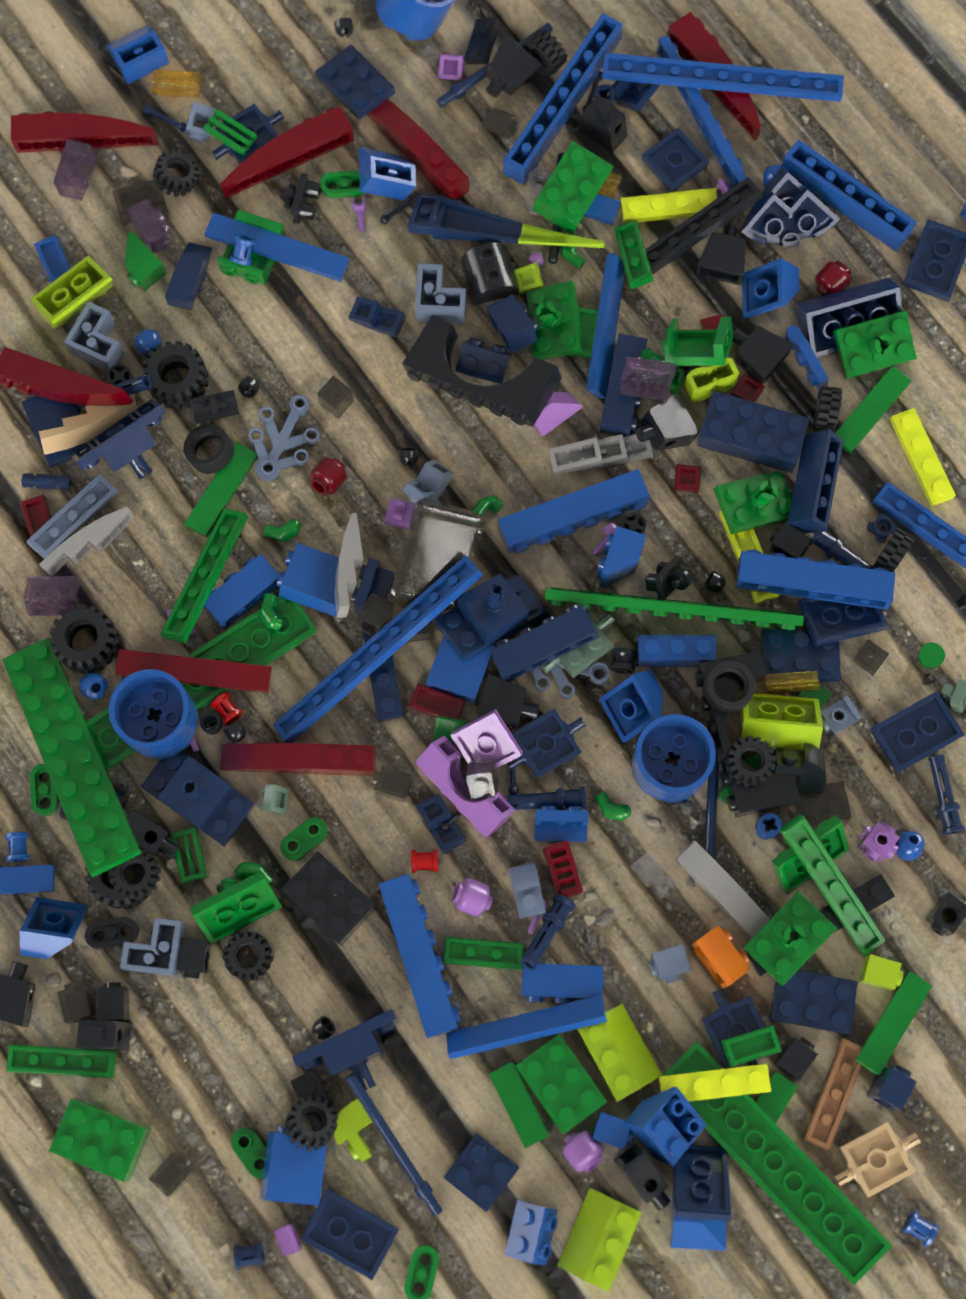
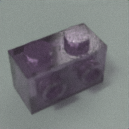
(74, 170)
(149, 225)

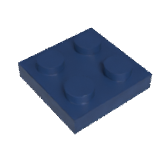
(674, 160)
(481, 1172)

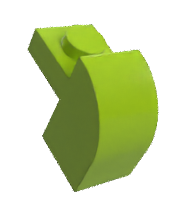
(351, 1121)

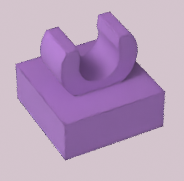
(399, 513)

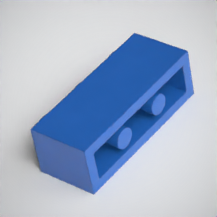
(241, 591)
(675, 650)
(561, 982)

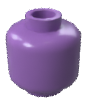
(472, 897)
(582, 1151)

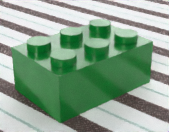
(572, 187)
(561, 1084)
(99, 1140)

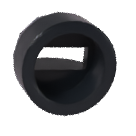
(343, 27)
(244, 386)
(408, 454)
(715, 582)
(210, 720)
(235, 732)
(323, 1028)

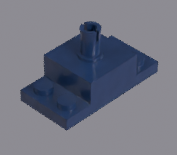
(123, 441)
(489, 615)
(198, 796)
(350, 1049)

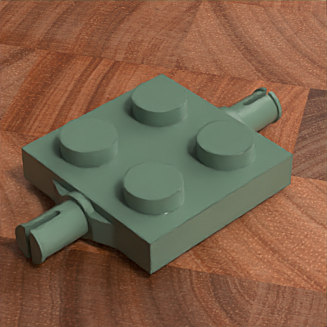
(584, 656)

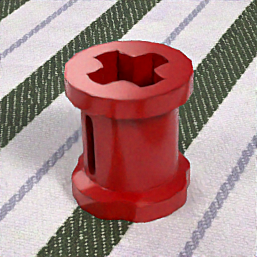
(226, 708)
(424, 860)

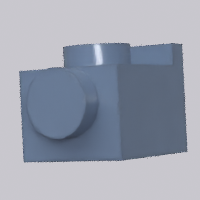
(198, 114)
(847, 712)

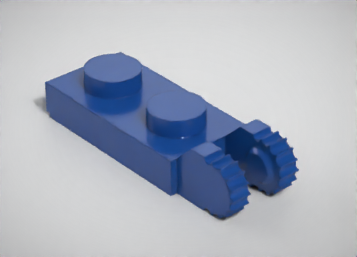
(806, 356)

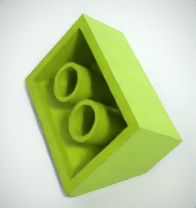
(71, 292)
(782, 721)
(619, 1053)
(599, 1239)

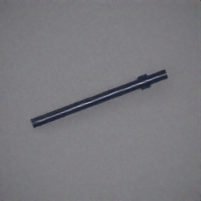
(459, 89)
(711, 809)
(422, 1188)

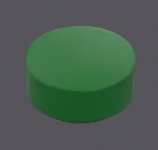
(931, 655)

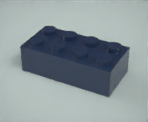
(753, 432)

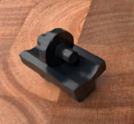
(300, 208)
(214, 406)
(668, 578)

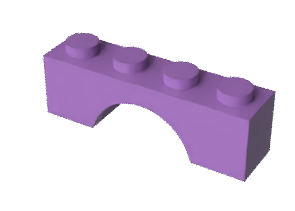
(442, 766)

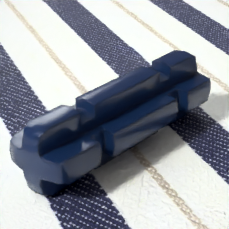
(46, 481)

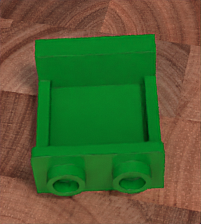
(261, 266)
(697, 346)

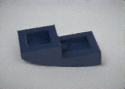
(377, 318)
(434, 813)

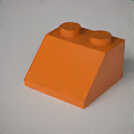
(721, 957)

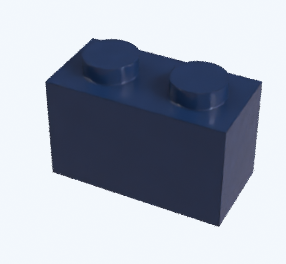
(512, 323)
(892, 1087)

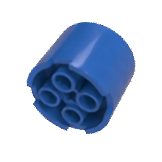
(414, 17)
(140, 698)
(681, 740)

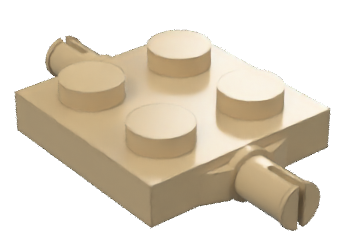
(877, 1159)

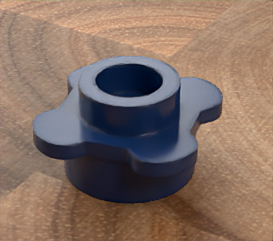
(887, 523)

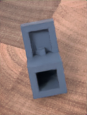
(429, 483)
(526, 890)

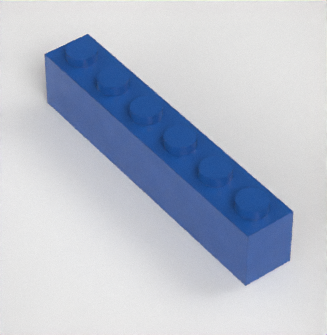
(849, 196)
(573, 511)
(815, 579)
(418, 956)

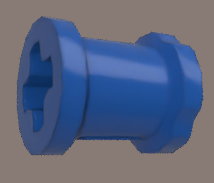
(243, 249)
(760, 826)
(17, 846)
(920, 1228)

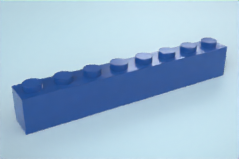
(562, 99)

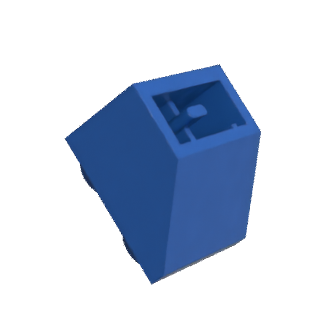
(138, 54)
(386, 174)
(622, 553)
(666, 1125)

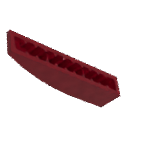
(699, 45)
(51, 130)
(291, 149)
(421, 150)
(56, 383)
(300, 758)

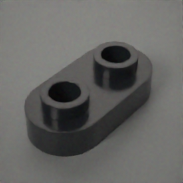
(112, 932)

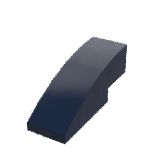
(188, 276)

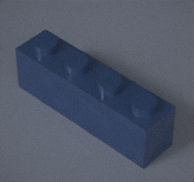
(619, 408)
(815, 481)
(544, 643)

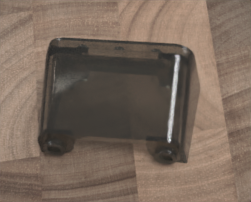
(434, 544)

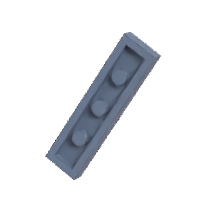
(72, 516)

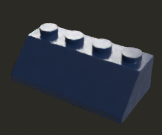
(845, 308)

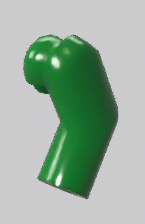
(570, 254)
(488, 503)
(285, 532)
(268, 614)
(612, 810)
(247, 869)

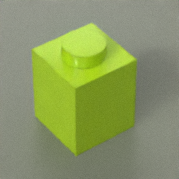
(881, 972)

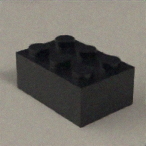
(329, 898)

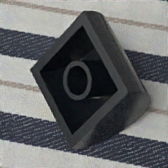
(489, 273)

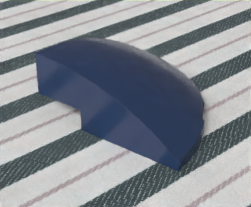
(787, 213)

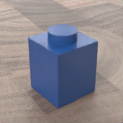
(612, 1131)

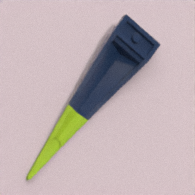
(457, 221)

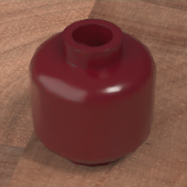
(833, 278)
(328, 476)

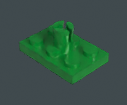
(557, 320)
(875, 344)
(754, 501)
(788, 867)
(235, 906)
(789, 938)

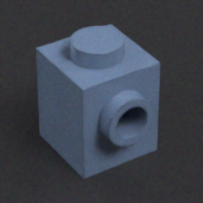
(669, 964)

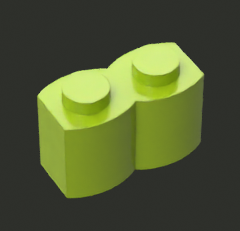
(704, 380)

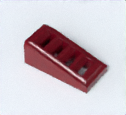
(552, 849)

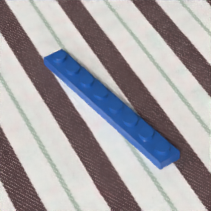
(708, 125)

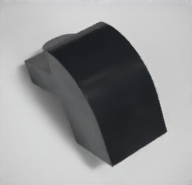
(805, 765)

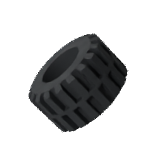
(171, 357)
(74, 622)
(104, 893)

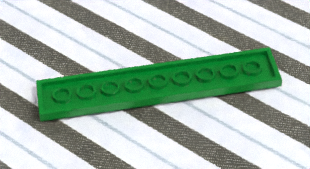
(683, 609)
(243, 643)
(71, 758)
(787, 1175)

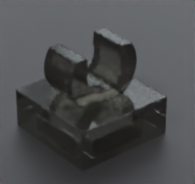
(870, 657)

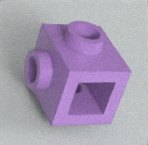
(870, 845)

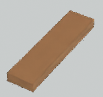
(834, 1096)

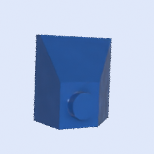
(769, 287)
(633, 704)
(50, 927)
(697, 1233)

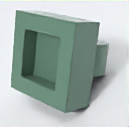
(955, 695)
(274, 799)

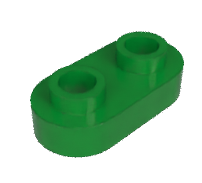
(343, 181)
(41, 791)
(305, 841)
(251, 1153)
(421, 1273)

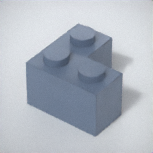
(436, 300)
(90, 338)
(161, 955)

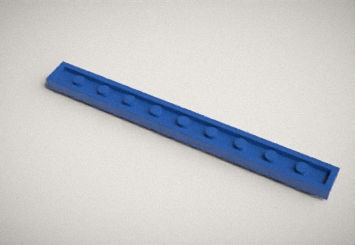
(723, 77)
(377, 650)

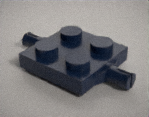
(256, 122)
(546, 743)
(731, 1021)

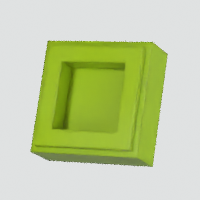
(528, 278)

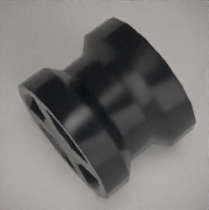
(119, 373)
(634, 522)
(623, 660)

